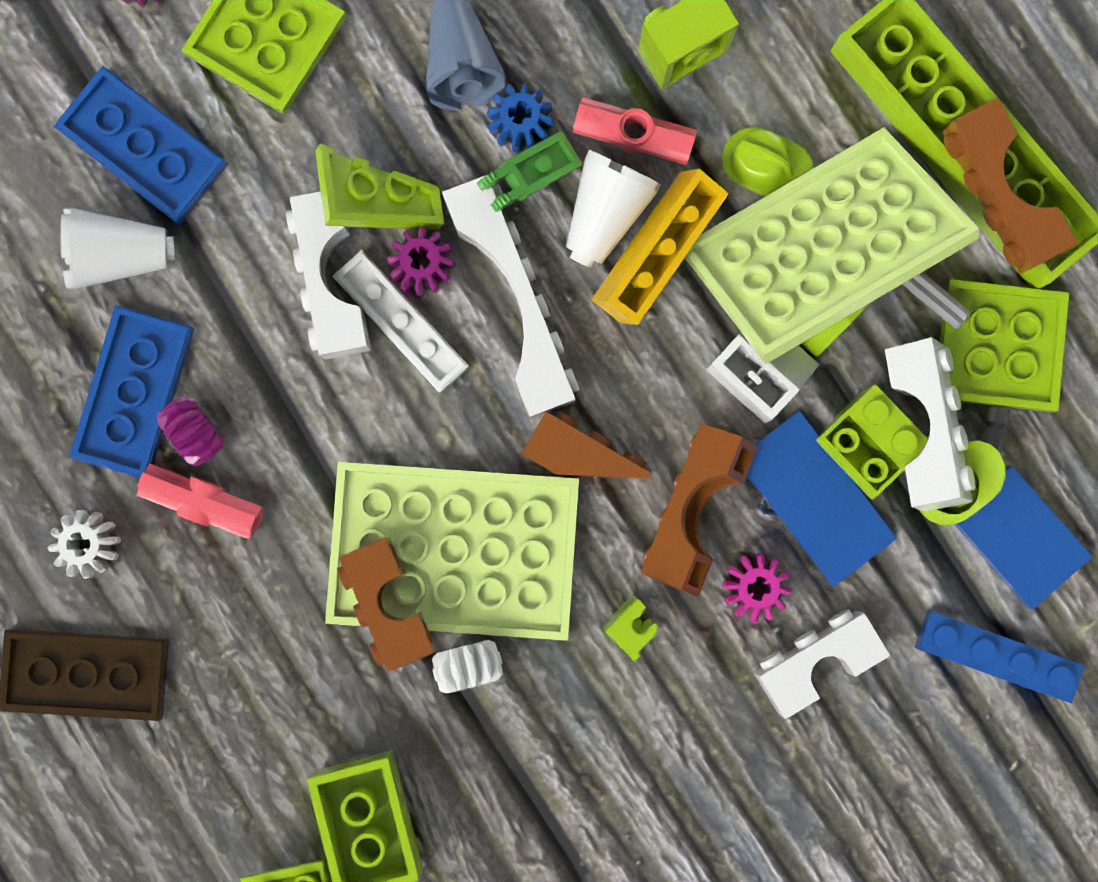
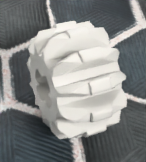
(88, 559)
(467, 666)

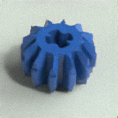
(508, 109)

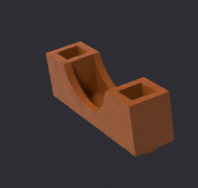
(1027, 231)
(713, 463)

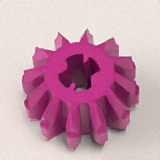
(764, 599)

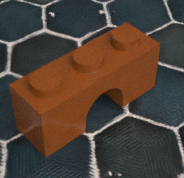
(395, 639)

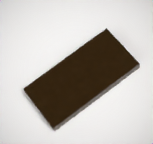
(83, 674)

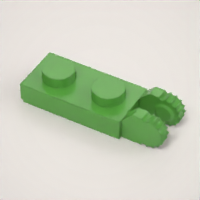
(533, 170)

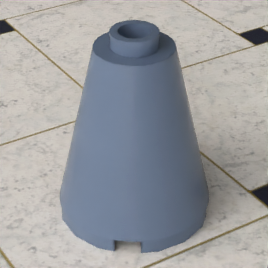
(460, 58)

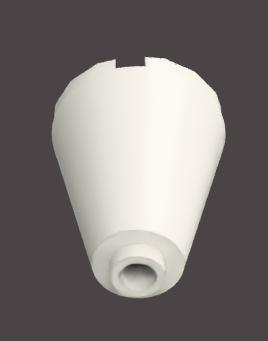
(606, 207)
(110, 248)

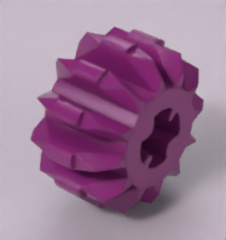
(418, 246)
(190, 431)

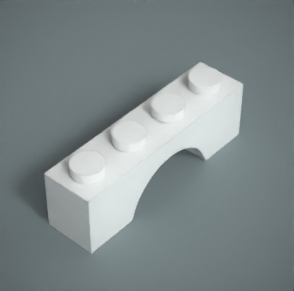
(337, 326)
(939, 473)

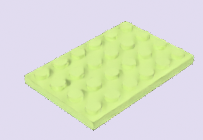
(828, 244)
(473, 547)

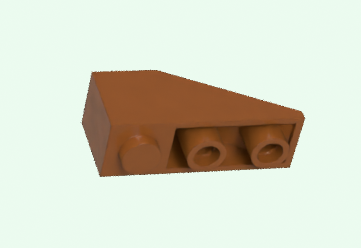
(572, 453)

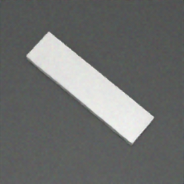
(401, 321)

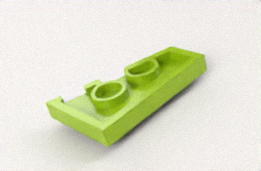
(374, 198)

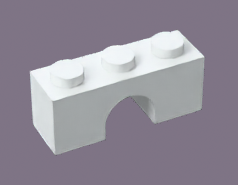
(788, 676)

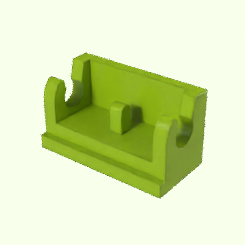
(629, 631)

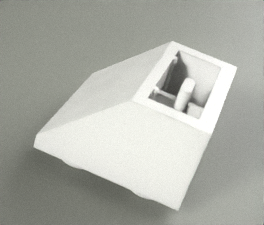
(759, 385)

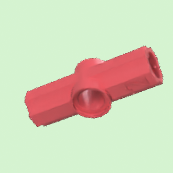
(608, 124)
(200, 501)

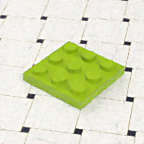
(265, 44)
(1008, 346)

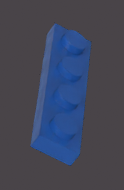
(999, 656)

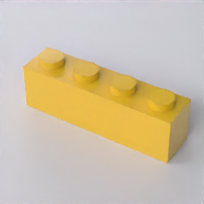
(660, 246)

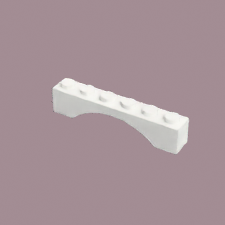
(540, 374)

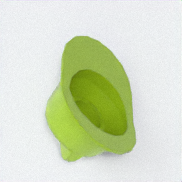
(763, 160)
(989, 477)

